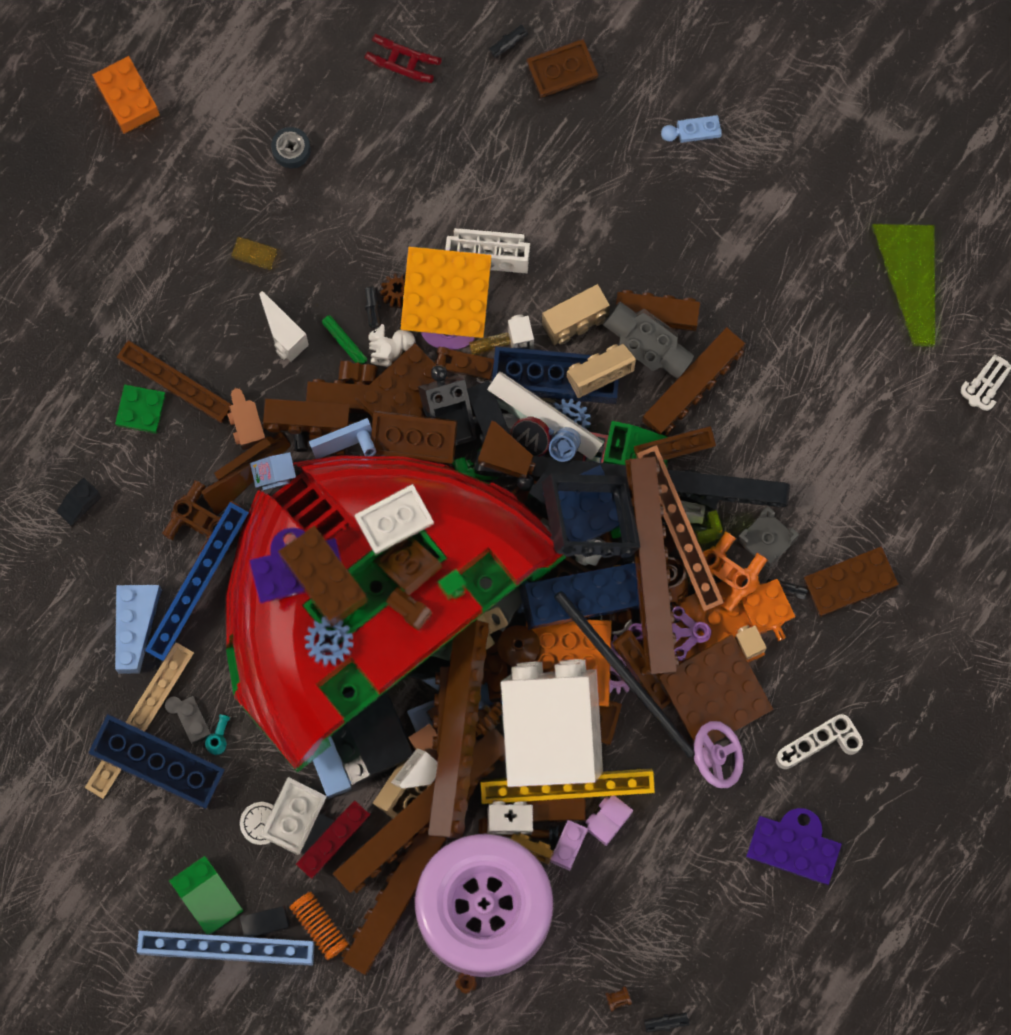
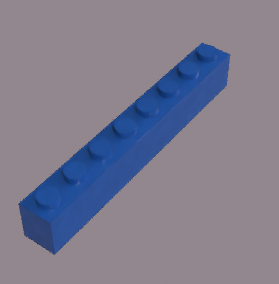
(196, 581)

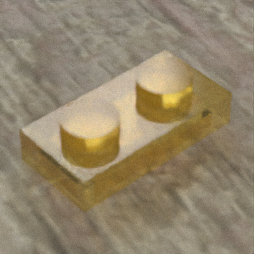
(254, 253)

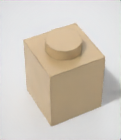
(750, 641)

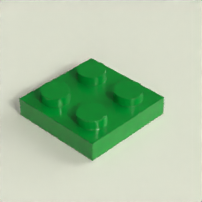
(140, 409)

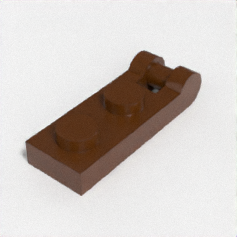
(465, 363)

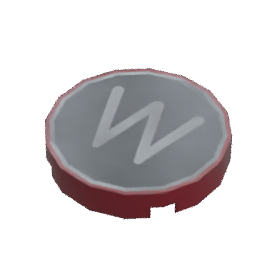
(532, 435)

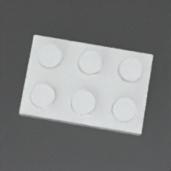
(394, 519)
(293, 816)

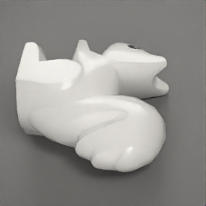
(389, 349)

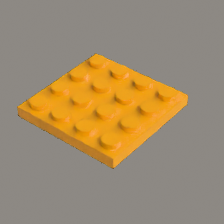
(445, 292)

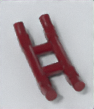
(396, 49)

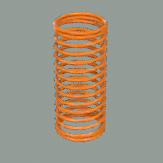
(337, 948)

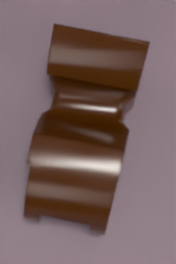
(357, 372)

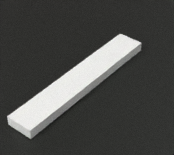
(531, 405)

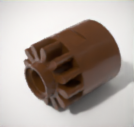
(678, 580)

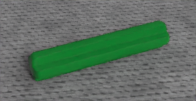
(343, 339)

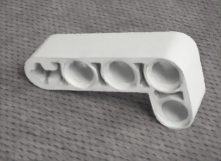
(816, 745)

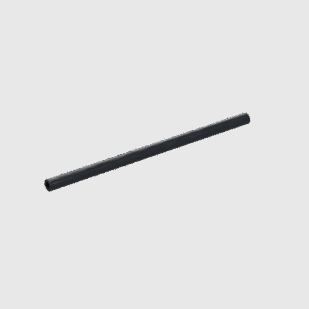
(624, 673)

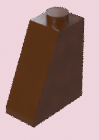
(505, 454)

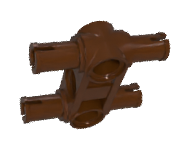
(196, 518)

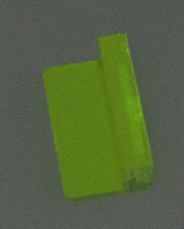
(714, 529)

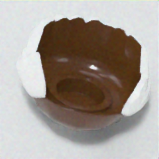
(620, 621)

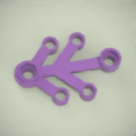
(689, 632)

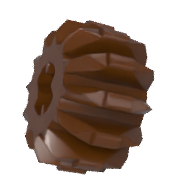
(388, 290)

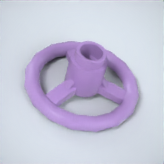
(715, 755)

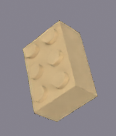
(575, 315)

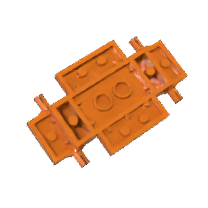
(764, 608)

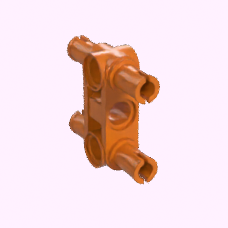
(733, 573)

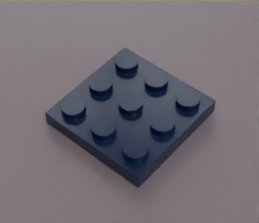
(588, 513)

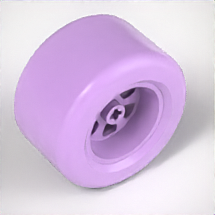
(488, 951)

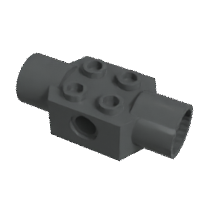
(649, 339)

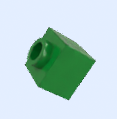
(452, 585)

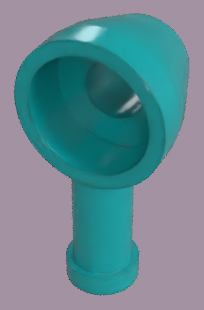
(220, 748)

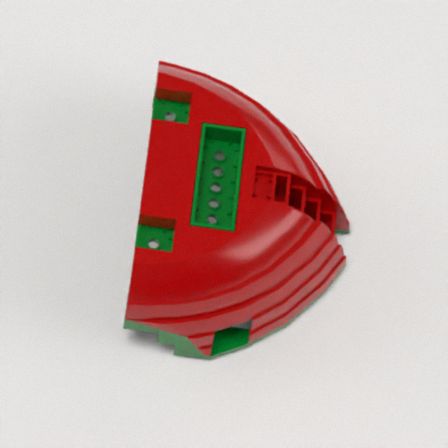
(474, 530)

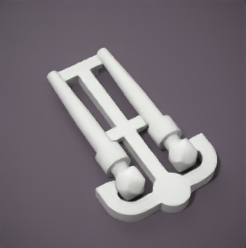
(974, 400)

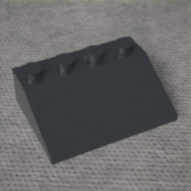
(372, 741)

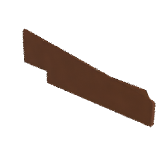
(238, 475)

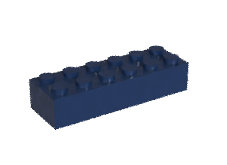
(546, 374)
(591, 592)
(156, 761)

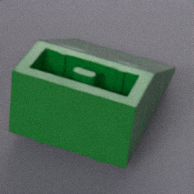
(623, 439)

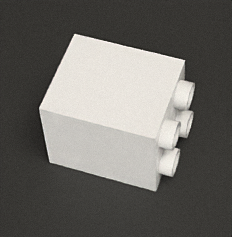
(552, 724)

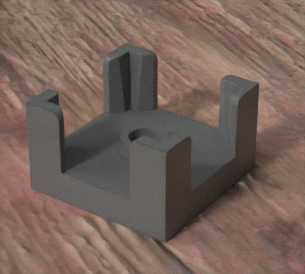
(768, 537)

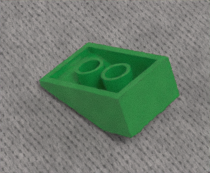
(206, 895)

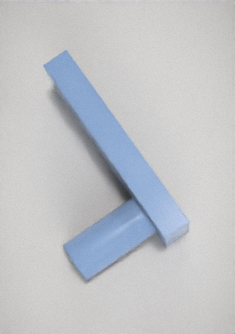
(343, 438)

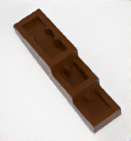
(556, 810)

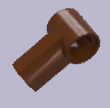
(413, 612)

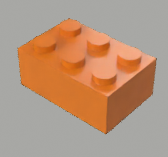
(126, 94)

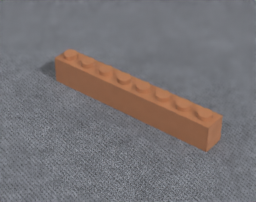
(684, 536)

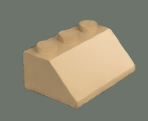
(601, 369)
(393, 798)

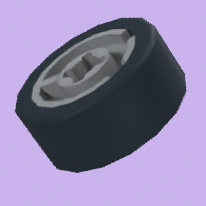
(300, 151)

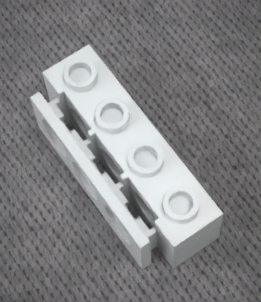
(498, 244)

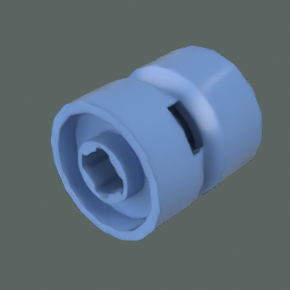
(564, 444)

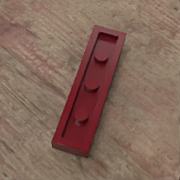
(333, 839)

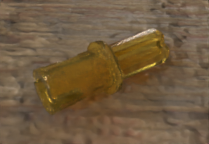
(489, 343)

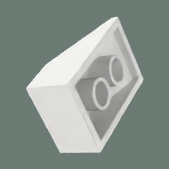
(287, 335)

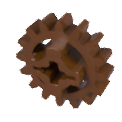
(488, 718)

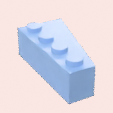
(134, 619)

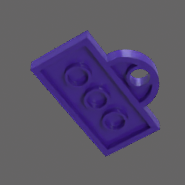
(272, 576)
(795, 846)

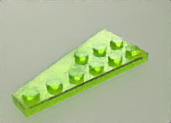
(911, 269)

